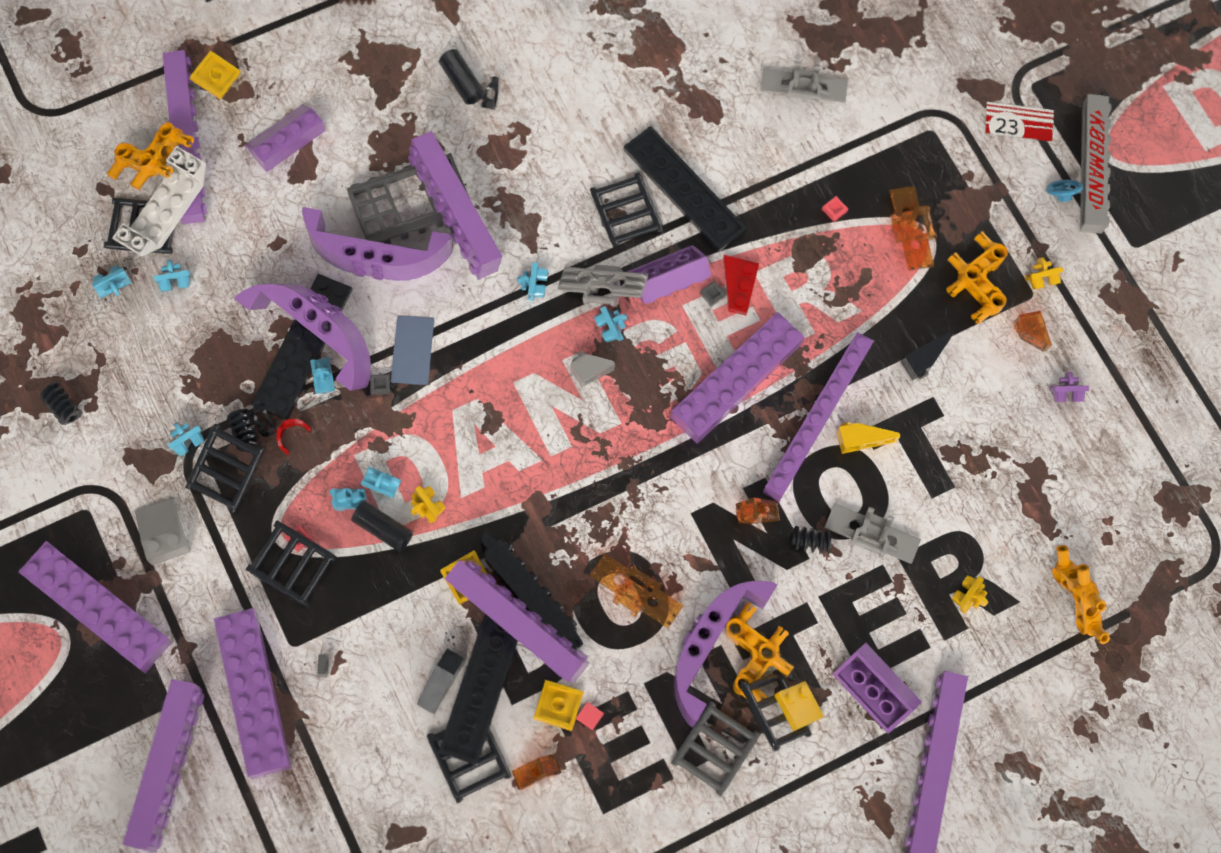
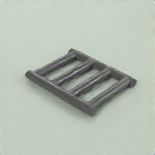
(690, 743)

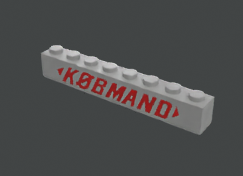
(1094, 164)

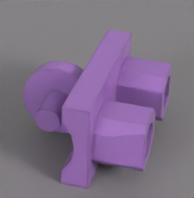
(1078, 391)

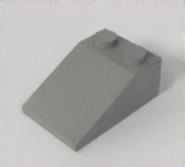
(161, 532)

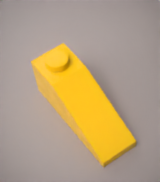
(860, 436)

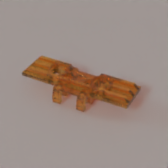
(906, 229)
(632, 594)

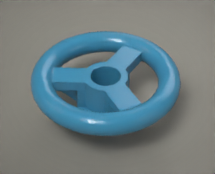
(1064, 191)

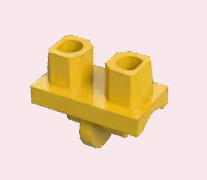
(1036, 279)
(424, 506)
(974, 593)

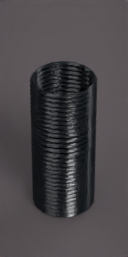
(460, 76)
(382, 525)

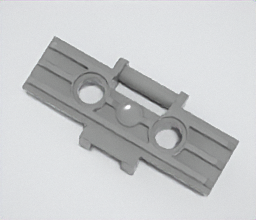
(804, 81)
(603, 277)
(874, 528)

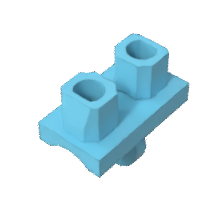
(181, 276)
(110, 283)
(535, 290)
(606, 317)
(322, 375)
(178, 445)
(381, 482)
(347, 498)

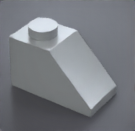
(590, 368)

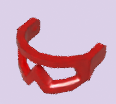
(285, 425)

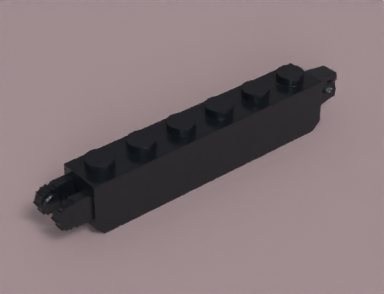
(525, 587)

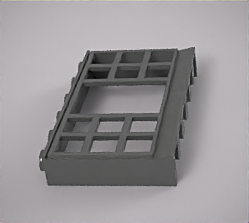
(402, 228)

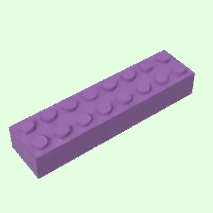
(454, 205)
(737, 377)
(95, 607)
(517, 620)
(252, 693)
(163, 766)

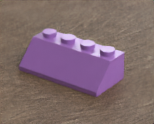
(285, 137)
(673, 273)
(877, 688)

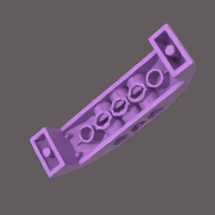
(375, 258)
(322, 320)
(721, 609)

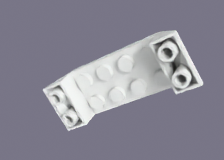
(165, 206)

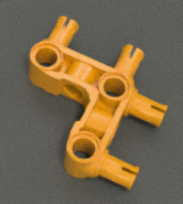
(152, 159)
(980, 286)
(1084, 592)
(754, 643)

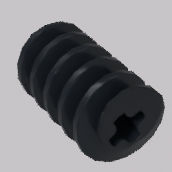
(59, 404)
(241, 427)
(810, 539)

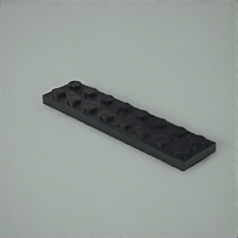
(684, 189)
(292, 362)
(479, 693)

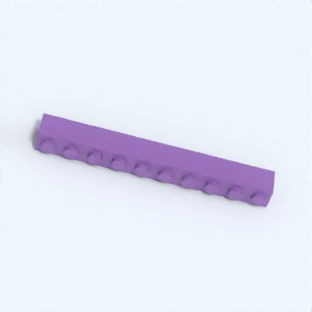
(182, 115)
(817, 417)
(936, 763)

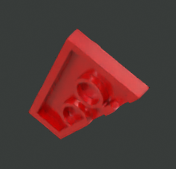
(740, 280)

